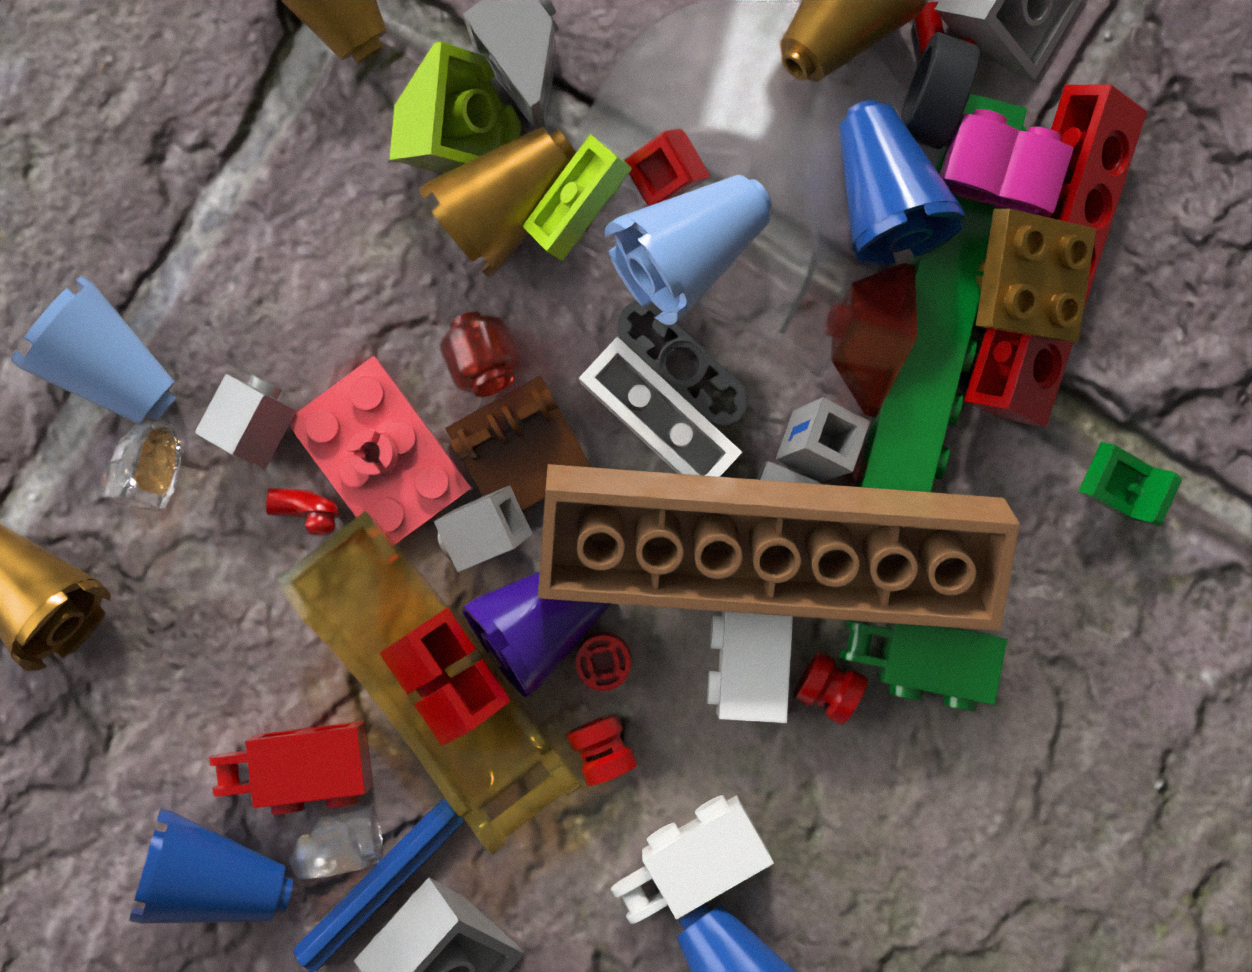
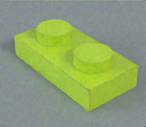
(576, 197)

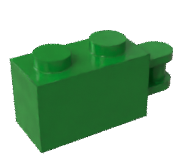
(932, 659)

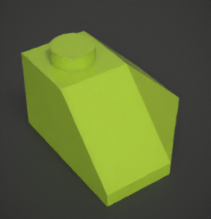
(450, 112)

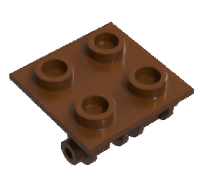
(515, 442)

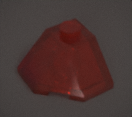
(874, 333)

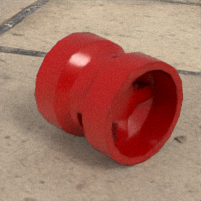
(607, 653)
(826, 686)
(595, 738)

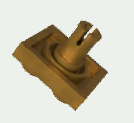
(1035, 275)

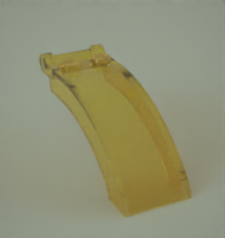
(364, 598)

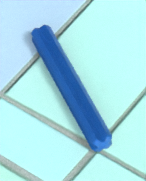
(378, 886)

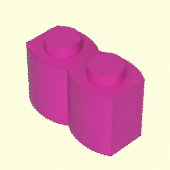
(1006, 165)

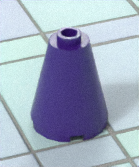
(529, 632)

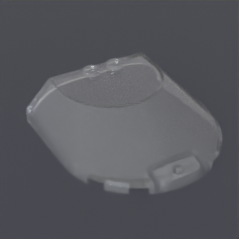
(724, 84)

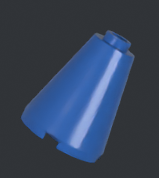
(892, 188)
(206, 878)
(722, 943)

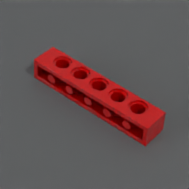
(1022, 373)

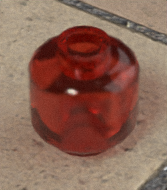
(480, 354)

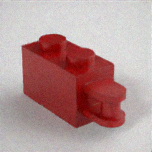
(299, 767)

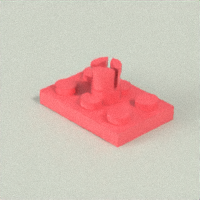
(379, 451)

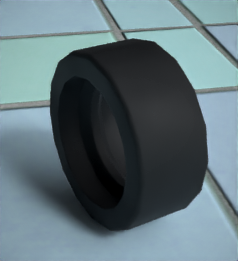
(940, 89)

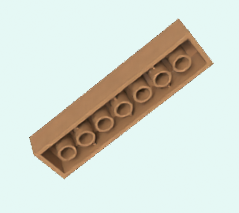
(776, 547)

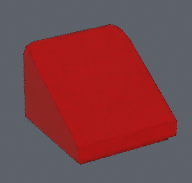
(666, 167)

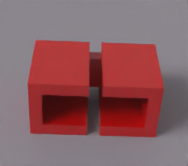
(447, 704)

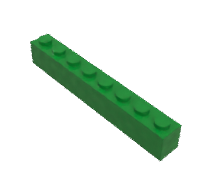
(911, 424)

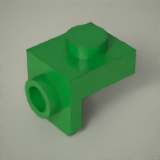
(1129, 485)

